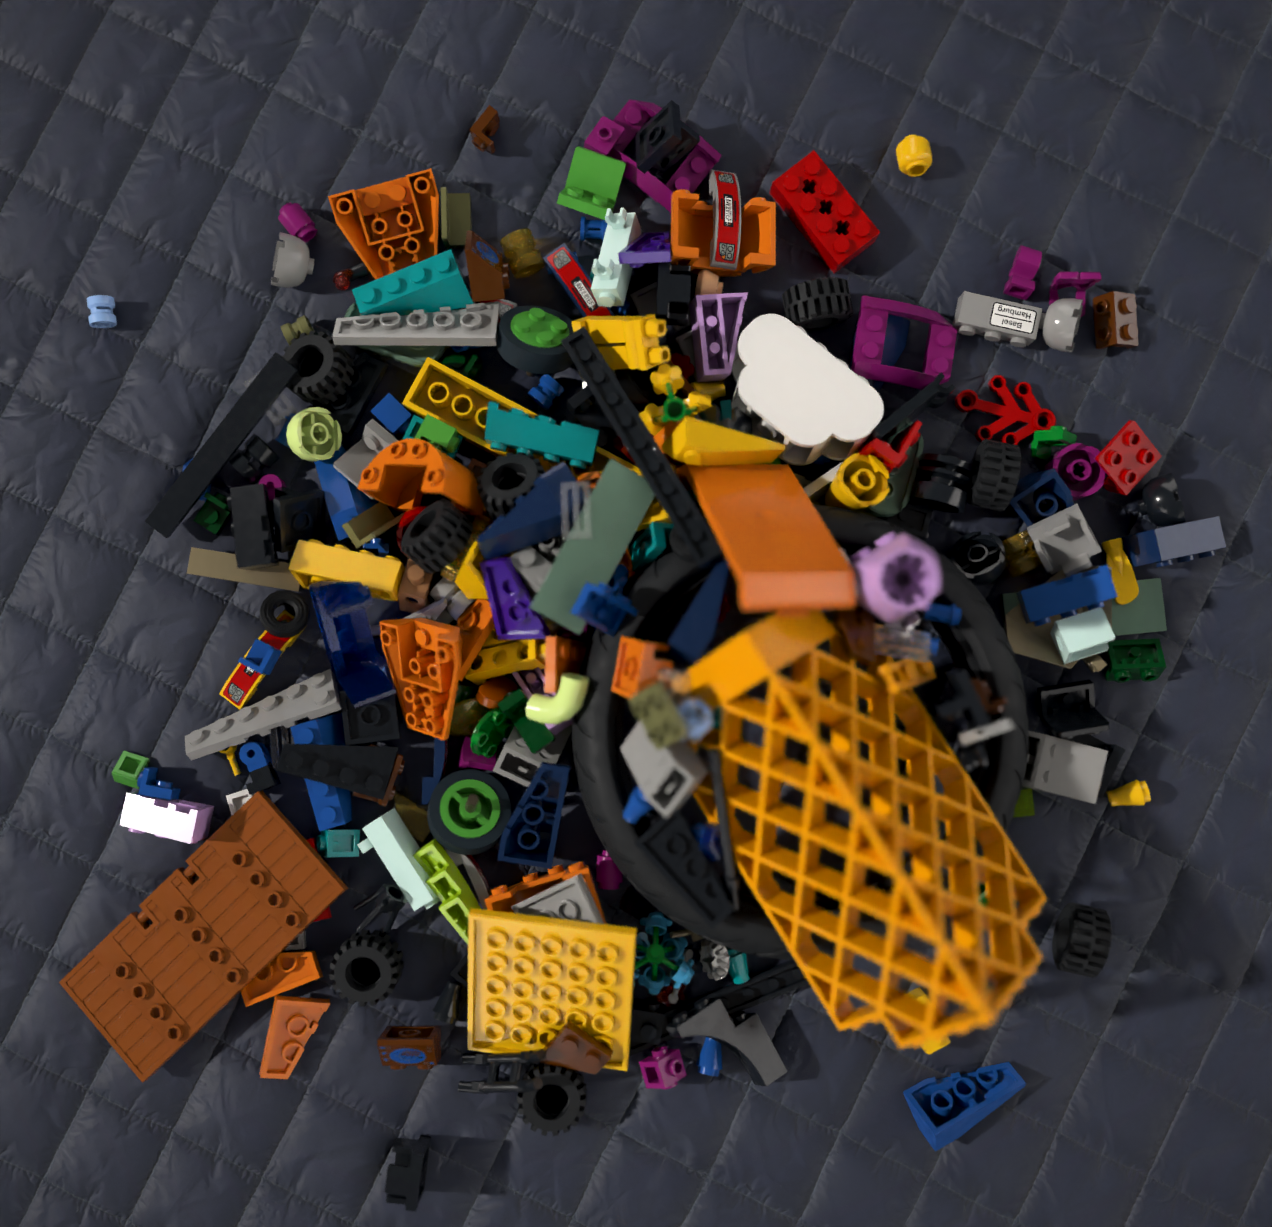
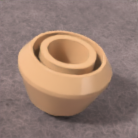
(708, 283)

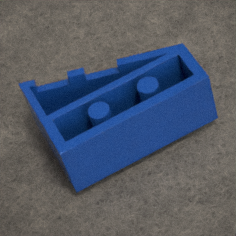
(1066, 596)

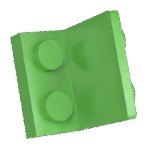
(592, 183)

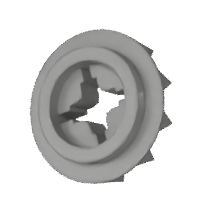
(718, 967)

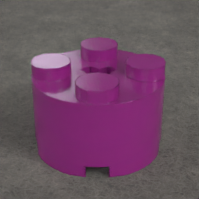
(1082, 458)

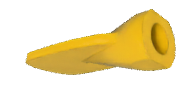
(1122, 571)

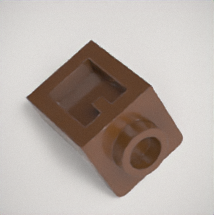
(485, 126)
(983, 691)

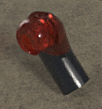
(344, 277)

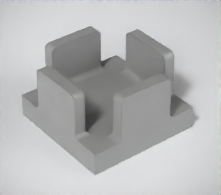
(1064, 541)

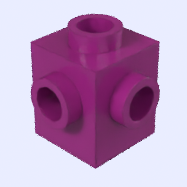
(662, 1068)

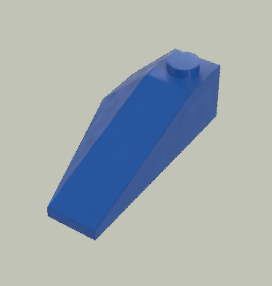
(341, 496)
(957, 1103)

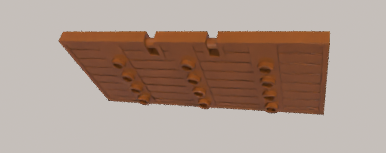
(207, 937)

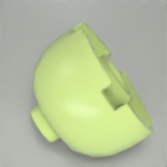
(314, 434)

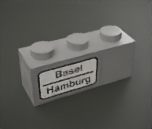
(996, 319)

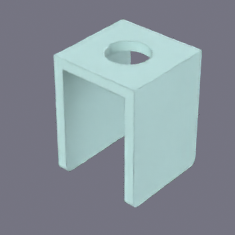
(1082, 635)

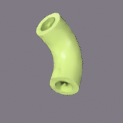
(562, 705)

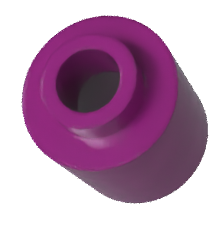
(297, 221)
(607, 872)

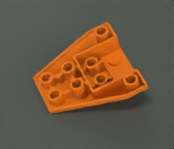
(391, 221)
(425, 671)

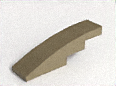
(224, 567)

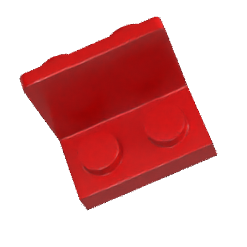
(893, 454)
(1127, 458)

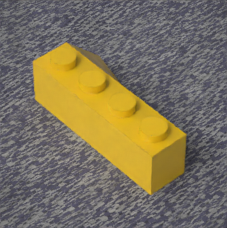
(319, 562)

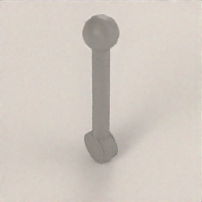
(673, 997)

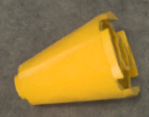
(858, 483)

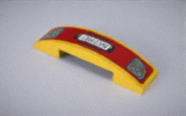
(244, 680)

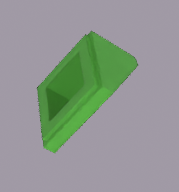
(129, 768)

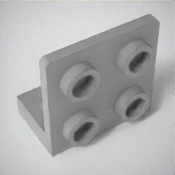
(358, 457)

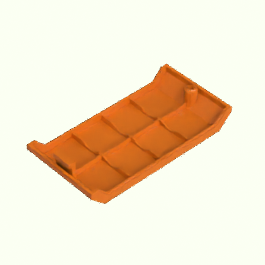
(772, 538)

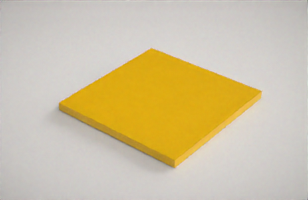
(542, 972)

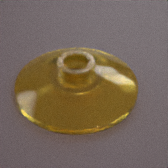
(466, 717)

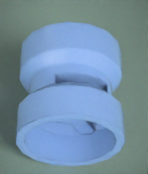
(101, 311)

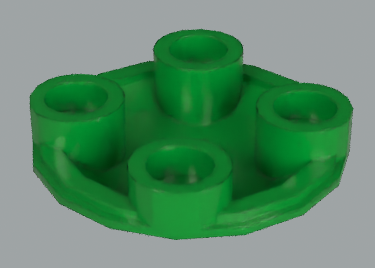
(490, 733)

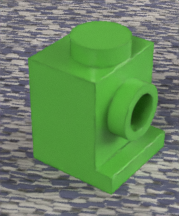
(438, 434)

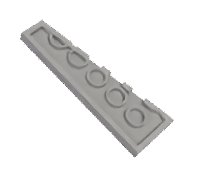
(462, 327)
(306, 699)

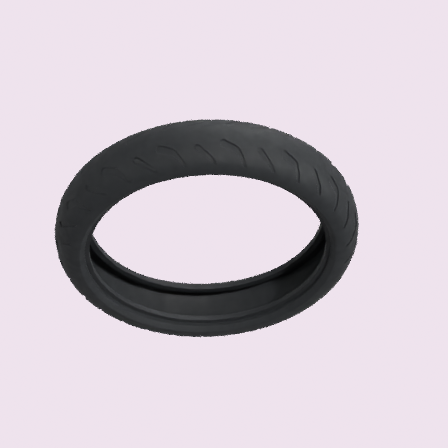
(603, 776)

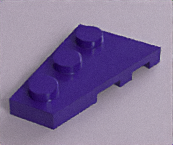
(647, 248)
(511, 602)

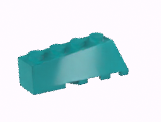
(423, 285)
(540, 436)

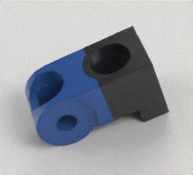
(260, 767)

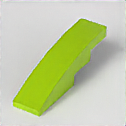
(447, 885)

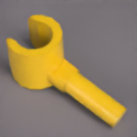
(231, 757)

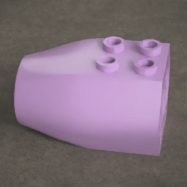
(895, 576)

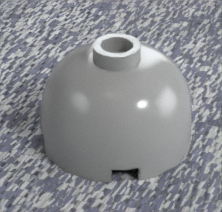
(291, 261)
(1061, 323)

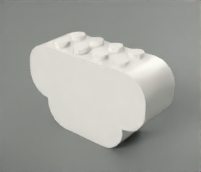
(801, 393)

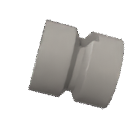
(457, 601)

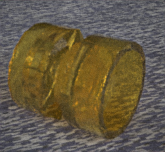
(520, 250)
(1020, 554)

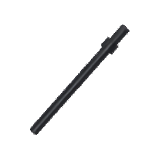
(731, 879)

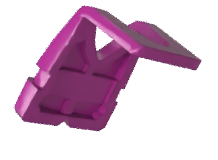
(1081, 281)

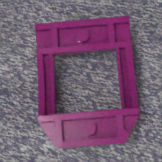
(687, 175)
(871, 338)

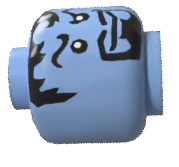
(696, 717)

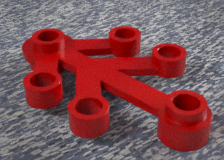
(1010, 412)

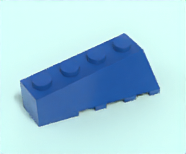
(330, 804)

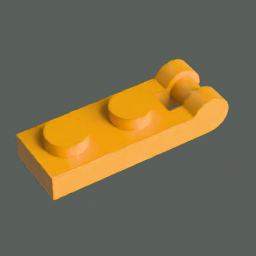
(905, 675)

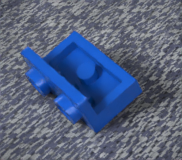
(601, 608)

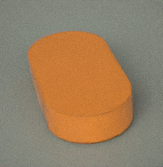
(494, 690)

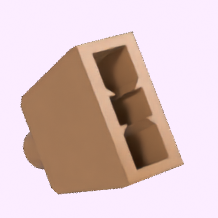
(416, 585)

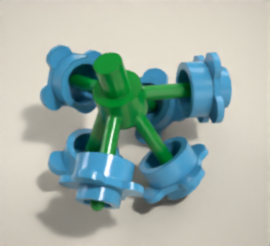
(670, 949)

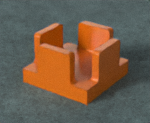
(636, 666)

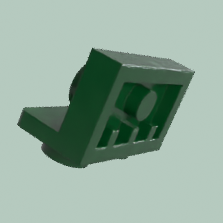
(1134, 660)

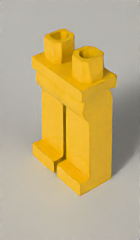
(627, 340)
(506, 657)

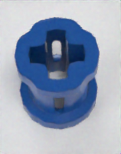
(592, 234)

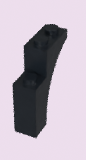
(740, 1034)

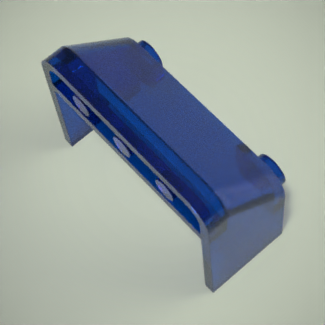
(349, 640)

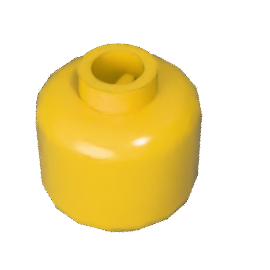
(914, 155)

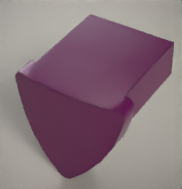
(469, 759)

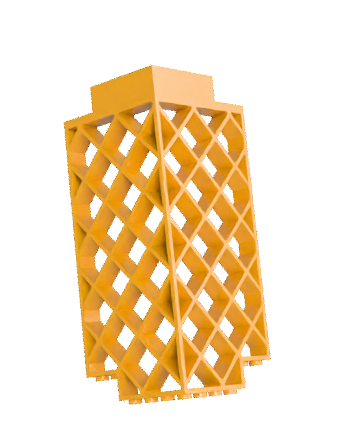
(873, 838)

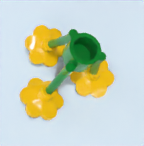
(667, 381)

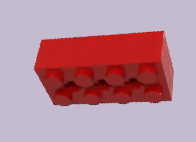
(826, 195)

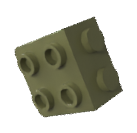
(658, 715)

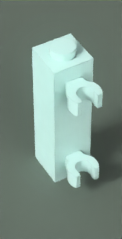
(610, 277)
(396, 849)

